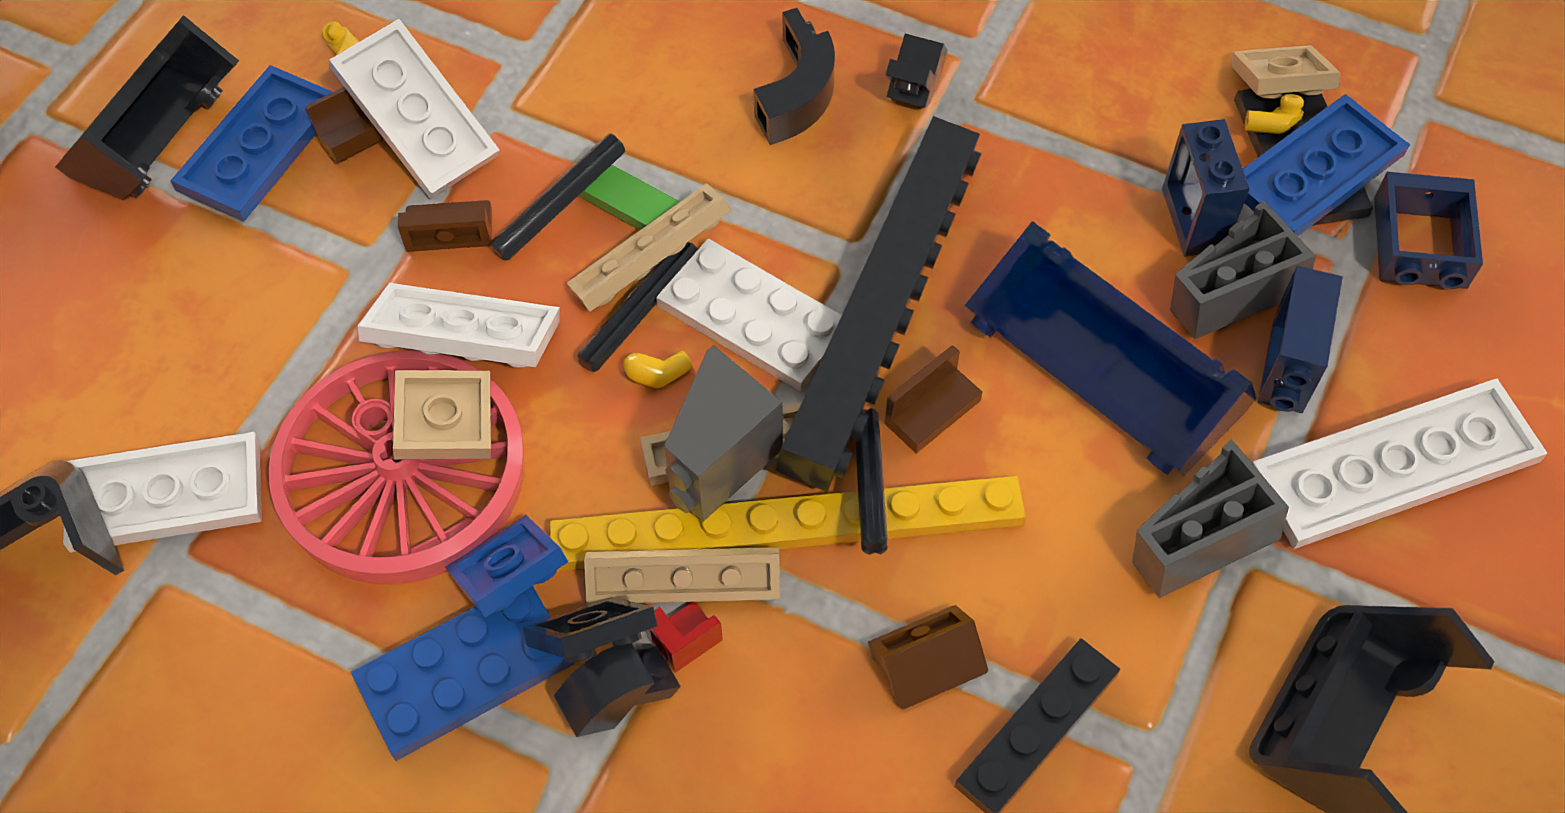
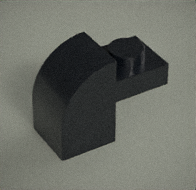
(916, 70)
(613, 683)

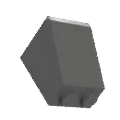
(720, 435)

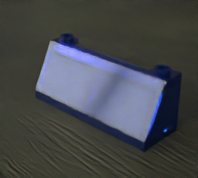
(1110, 351)

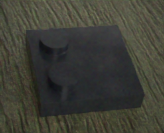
(586, 628)

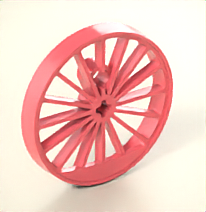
(382, 478)

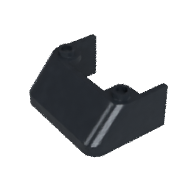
(148, 111)
(56, 492)
(1343, 693)

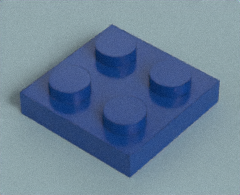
(506, 566)

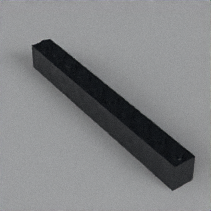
(878, 307)

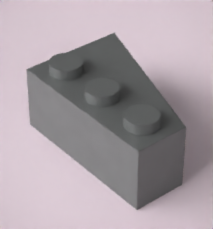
(1239, 274)
(1210, 524)

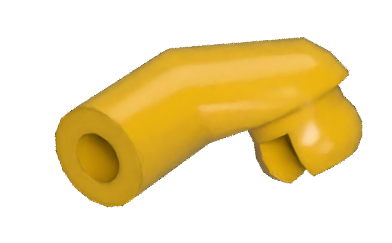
(338, 37)
(1279, 120)
(654, 371)

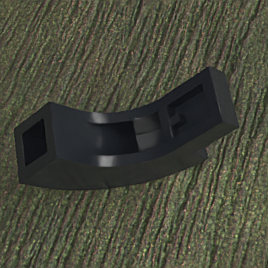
(803, 96)

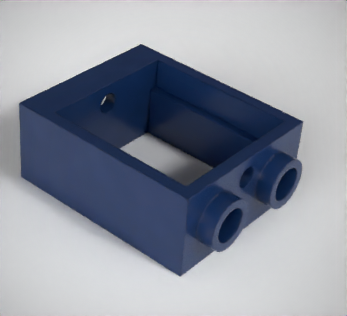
(1206, 182)
(1447, 198)
(1300, 339)

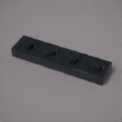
(1037, 728)

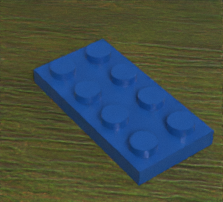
(251, 145)
(1322, 163)
(455, 674)

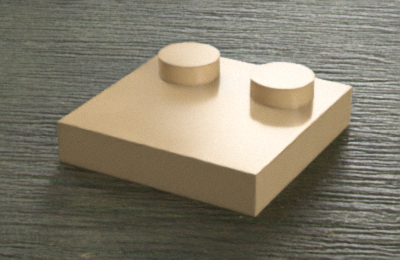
(1285, 70)
(442, 414)

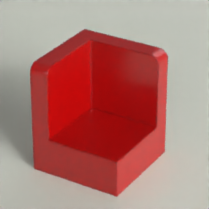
(684, 635)

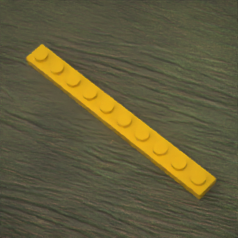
(796, 520)

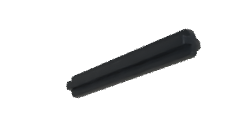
(558, 197)
(632, 310)
(871, 487)

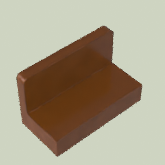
(341, 125)
(446, 225)
(931, 401)
(930, 656)

